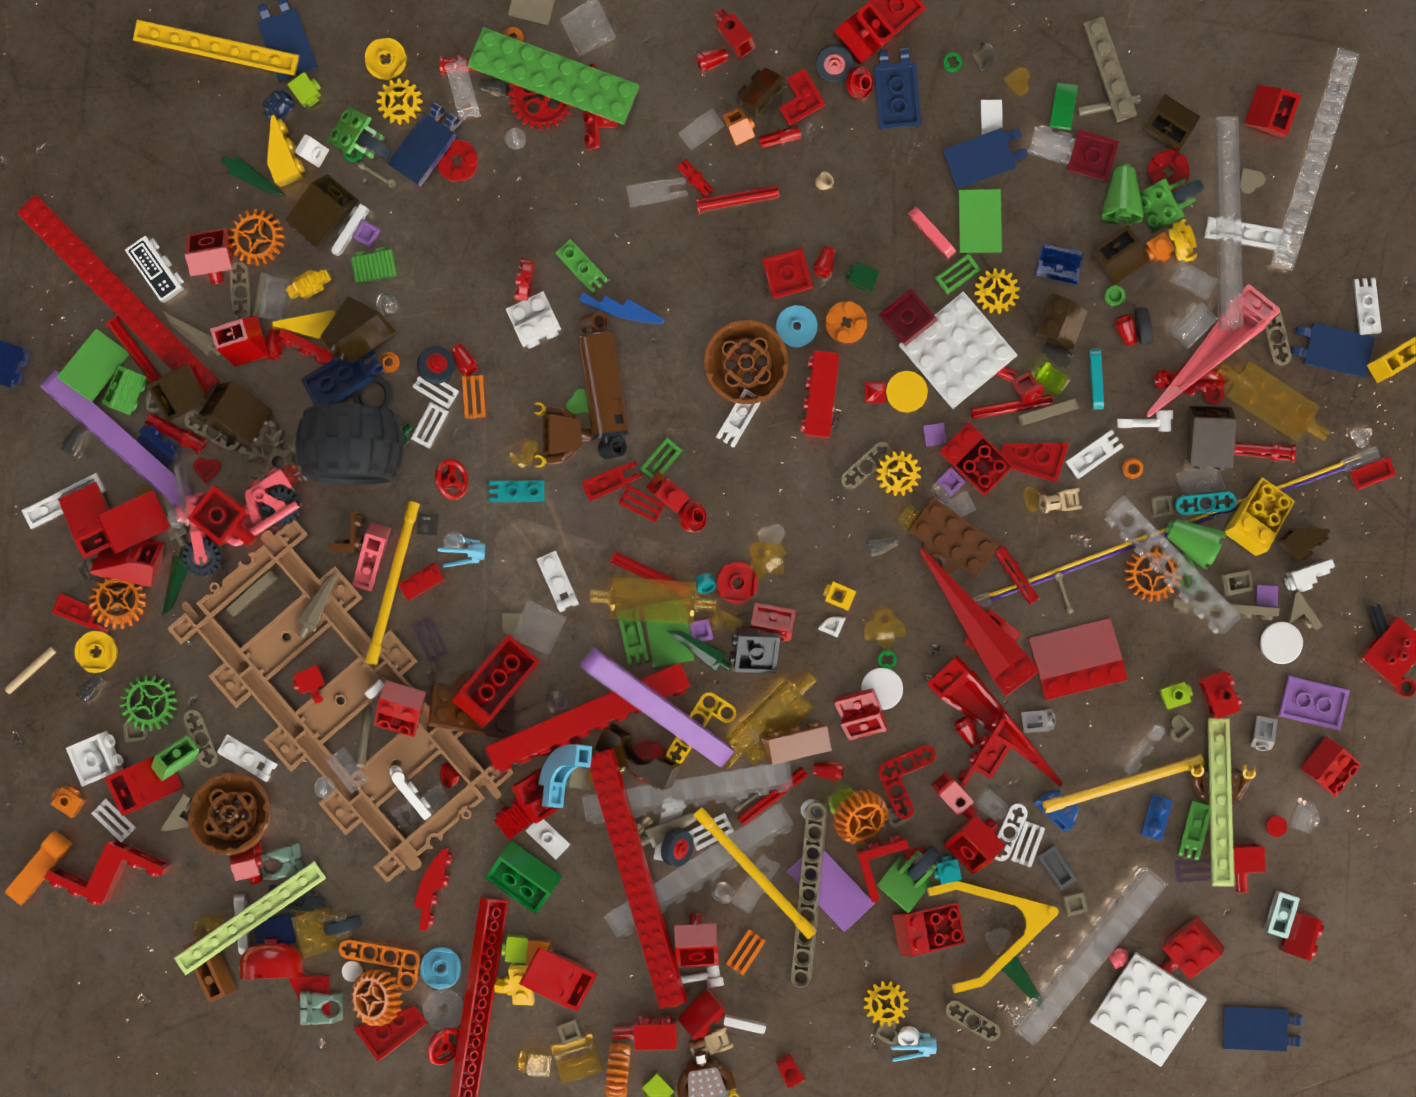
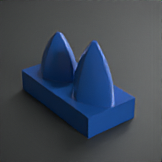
(1156, 817)
(1061, 818)

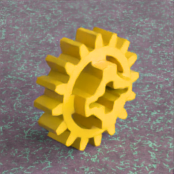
(393, 108)
(308, 284)
(987, 292)
(898, 464)
(880, 1012)

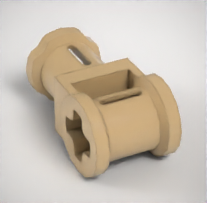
(1063, 501)
(712, 1042)

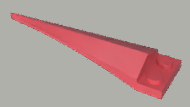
(1221, 343)

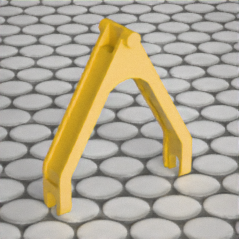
(1036, 918)

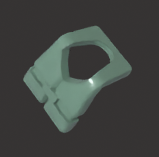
(290, 861)
(311, 1008)

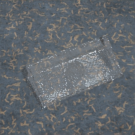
(347, 770)

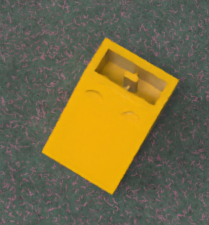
(281, 158)
(1259, 517)

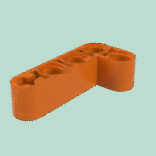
(33, 874)
(380, 958)

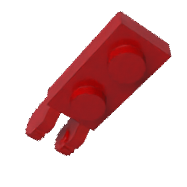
(304, 347)
(609, 481)
(77, 612)

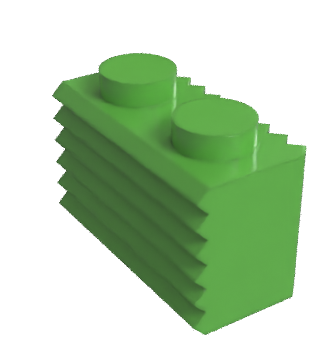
(374, 265)
(124, 390)
(175, 757)

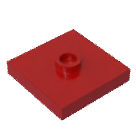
(787, 273)

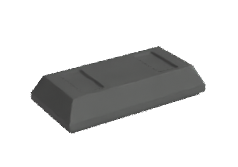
(1057, 867)

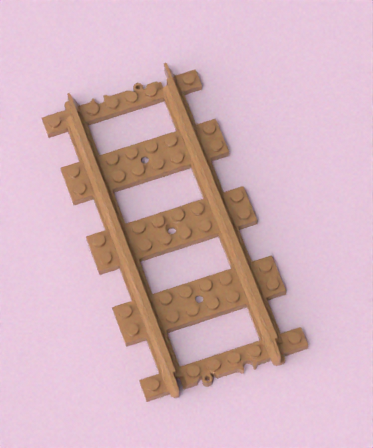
(305, 731)

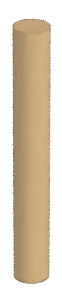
(30, 670)

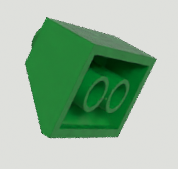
(523, 877)

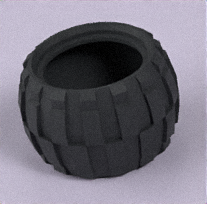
(349, 444)

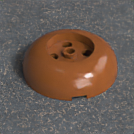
(762, 343)
(217, 796)

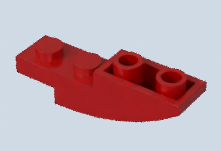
(433, 879)

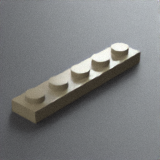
(1110, 69)
(1245, 611)

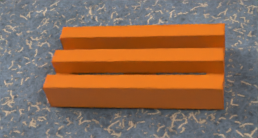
(473, 392)
(736, 966)

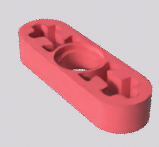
(931, 232)

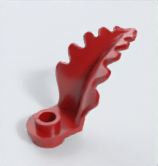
(1210, 380)

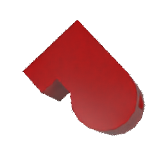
(790, 1071)

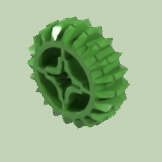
(139, 706)

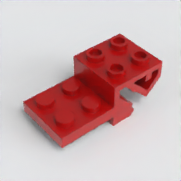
(876, 25)

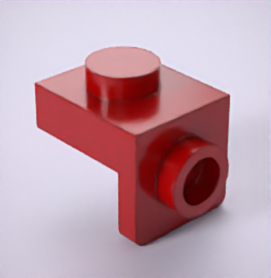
(1028, 387)

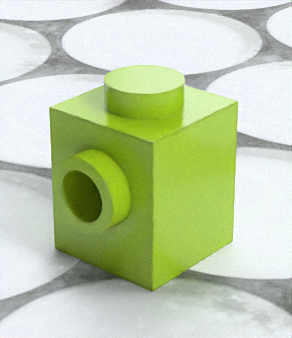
(305, 90)
(1176, 695)
(515, 949)
(658, 1086)

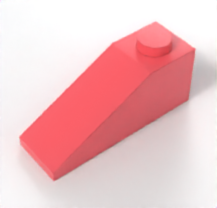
(371, 556)

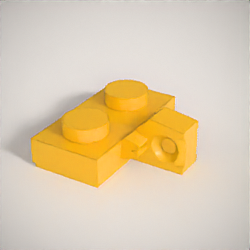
(511, 986)

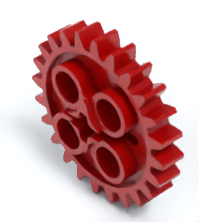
(544, 116)

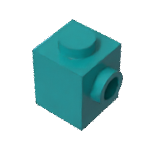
(947, 870)

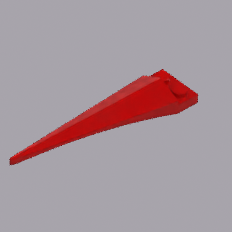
(1001, 655)
(969, 695)

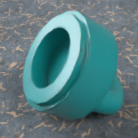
(705, 583)

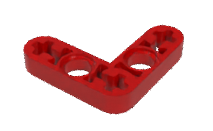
(896, 779)

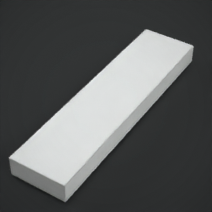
(1251, 234)
(50, 507)

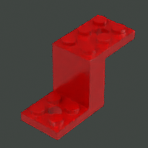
(107, 872)

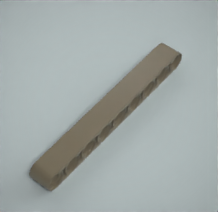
(809, 883)

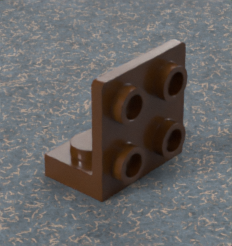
(355, 541)

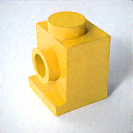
(847, 595)

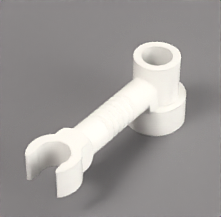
(1162, 421)
(712, 977)

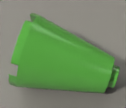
(1123, 197)
(1195, 540)

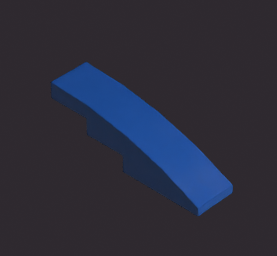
(629, 311)

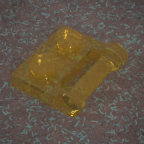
(580, 1066)

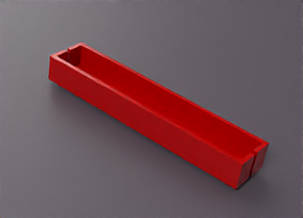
(579, 721)

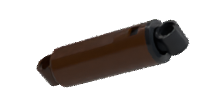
(603, 385)

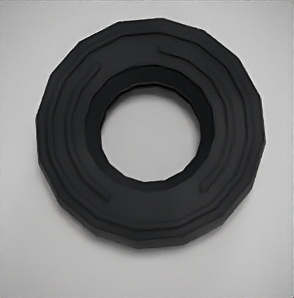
(1143, 325)

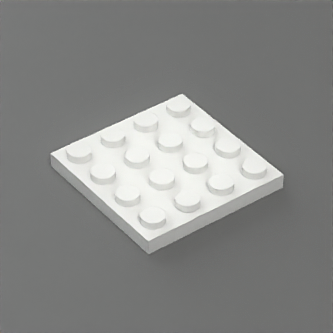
(959, 351)
(1148, 1009)

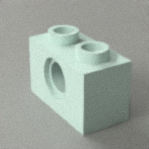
(1281, 914)

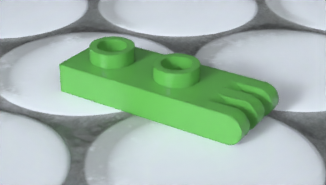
(581, 265)
(633, 641)
(1195, 829)

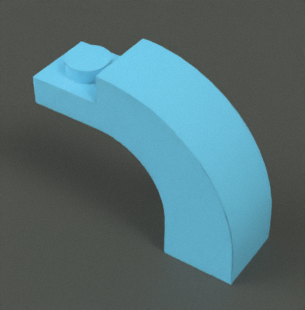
(557, 769)

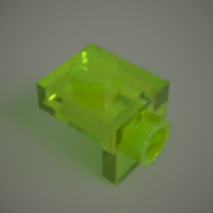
(1052, 379)
(839, 797)

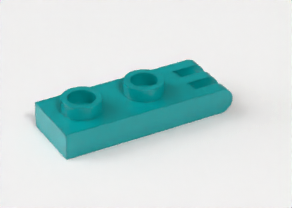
(517, 491)

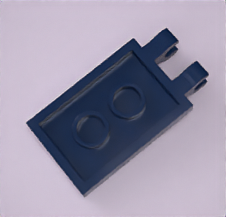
(287, 35)
(897, 92)
(425, 145)
(982, 157)
(1335, 349)
(340, 379)
(1259, 1028)

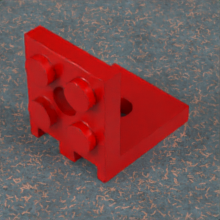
(875, 850)

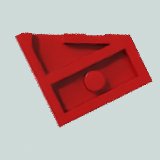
(312, 983)

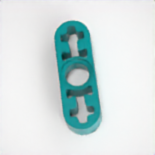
(1096, 378)
(1220, 496)

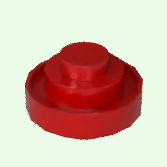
(859, 82)
(692, 517)

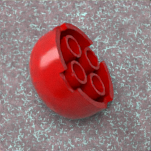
(271, 961)

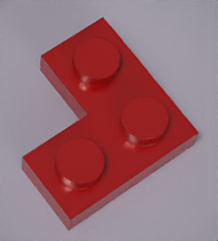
(806, 101)

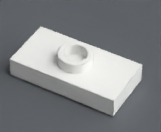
(311, 150)
(548, 838)

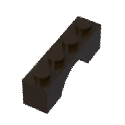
(659, 772)

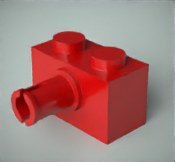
(248, 864)

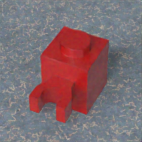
(309, 680)

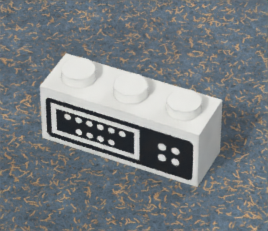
(155, 268)

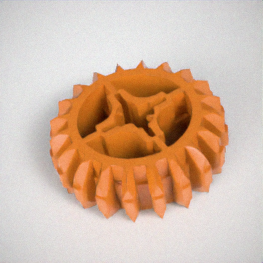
(255, 245)
(1150, 582)
(123, 607)
(860, 817)
(376, 997)
(617, 1070)

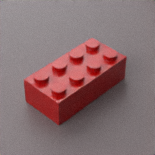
(821, 394)
(495, 680)

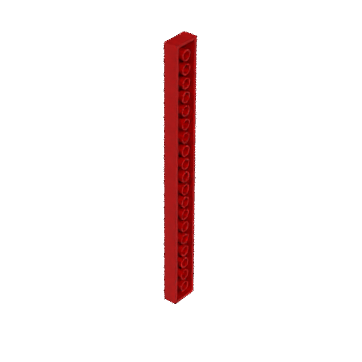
(113, 291)
(637, 879)
(478, 997)

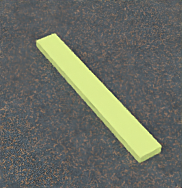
(1220, 802)
(249, 918)

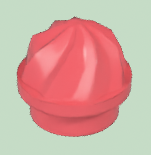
(1118, 958)

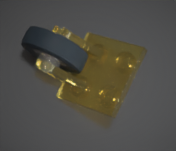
(318, 933)

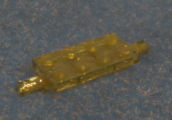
(1273, 401)
(653, 600)
(778, 712)

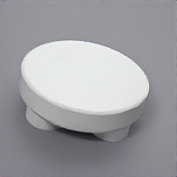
(1281, 642)
(886, 685)

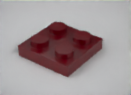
(1093, 155)
(908, 317)

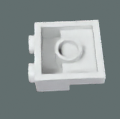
(534, 320)
(1306, 576)
(95, 758)

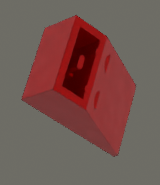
(976, 459)
(81, 515)
(135, 564)
(140, 786)
(928, 929)
(558, 978)

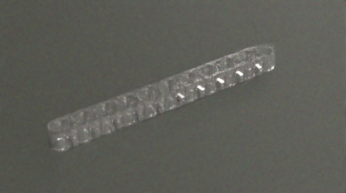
(1315, 158)

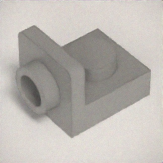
(1038, 720)
(1264, 733)

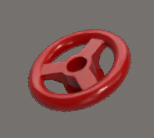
(449, 479)
(441, 1044)

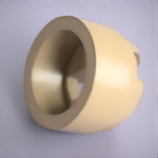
(824, 181)

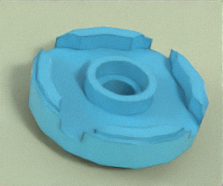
(794, 337)
(440, 957)

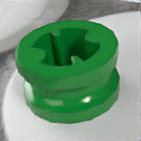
(946, 65)
(352, 159)
(887, 653)

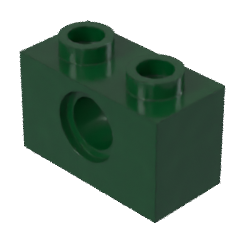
(862, 277)

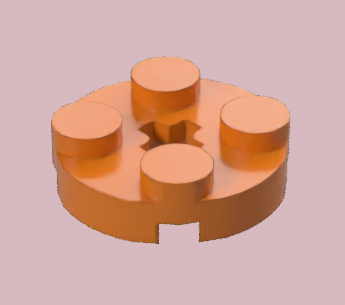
(834, 320)

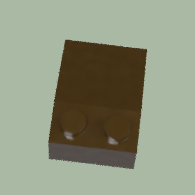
(760, 91)

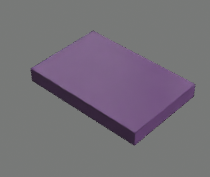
(1313, 702)

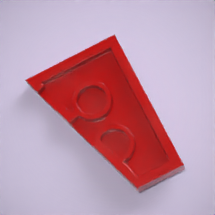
(1037, 459)

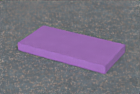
(838, 893)

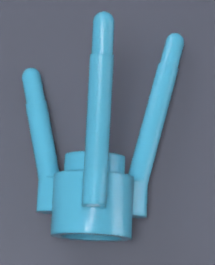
(476, 551)
(925, 1046)

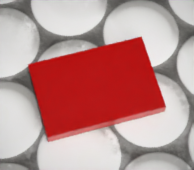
(133, 521)

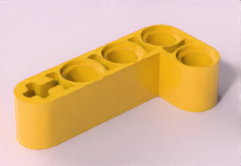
(706, 712)

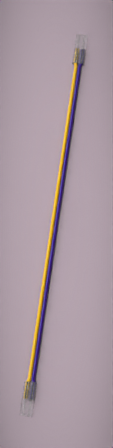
(1349, 463)

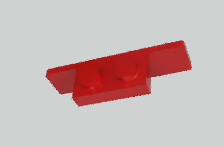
(592, 125)
(989, 755)

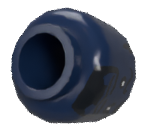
(278, 104)

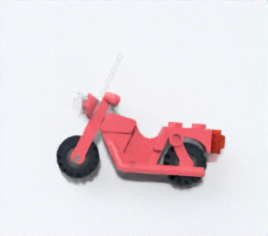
(279, 506)

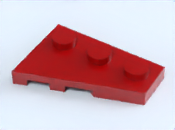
(386, 1038)

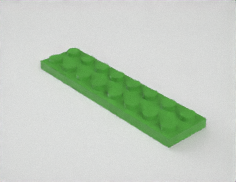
(553, 76)

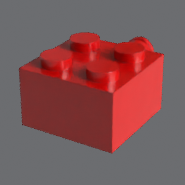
(221, 517)
(1219, 694)
(1192, 948)
(650, 1033)

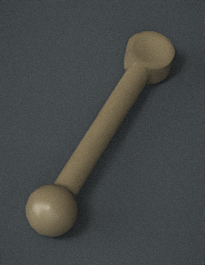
(391, 183)
(1059, 576)
(738, 807)

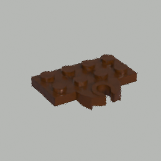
(952, 539)
(447, 715)

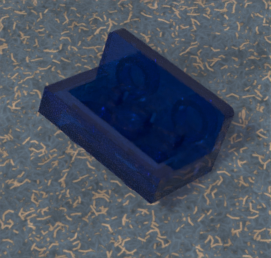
(1059, 263)
(162, 450)

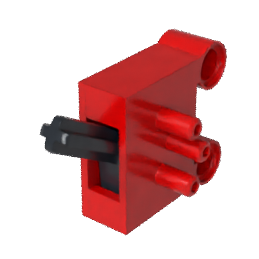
(1392, 650)

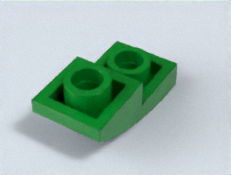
(1064, 106)

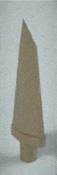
(196, 336)
(174, 533)
(313, 612)
(657, 833)

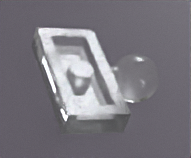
(959, 504)

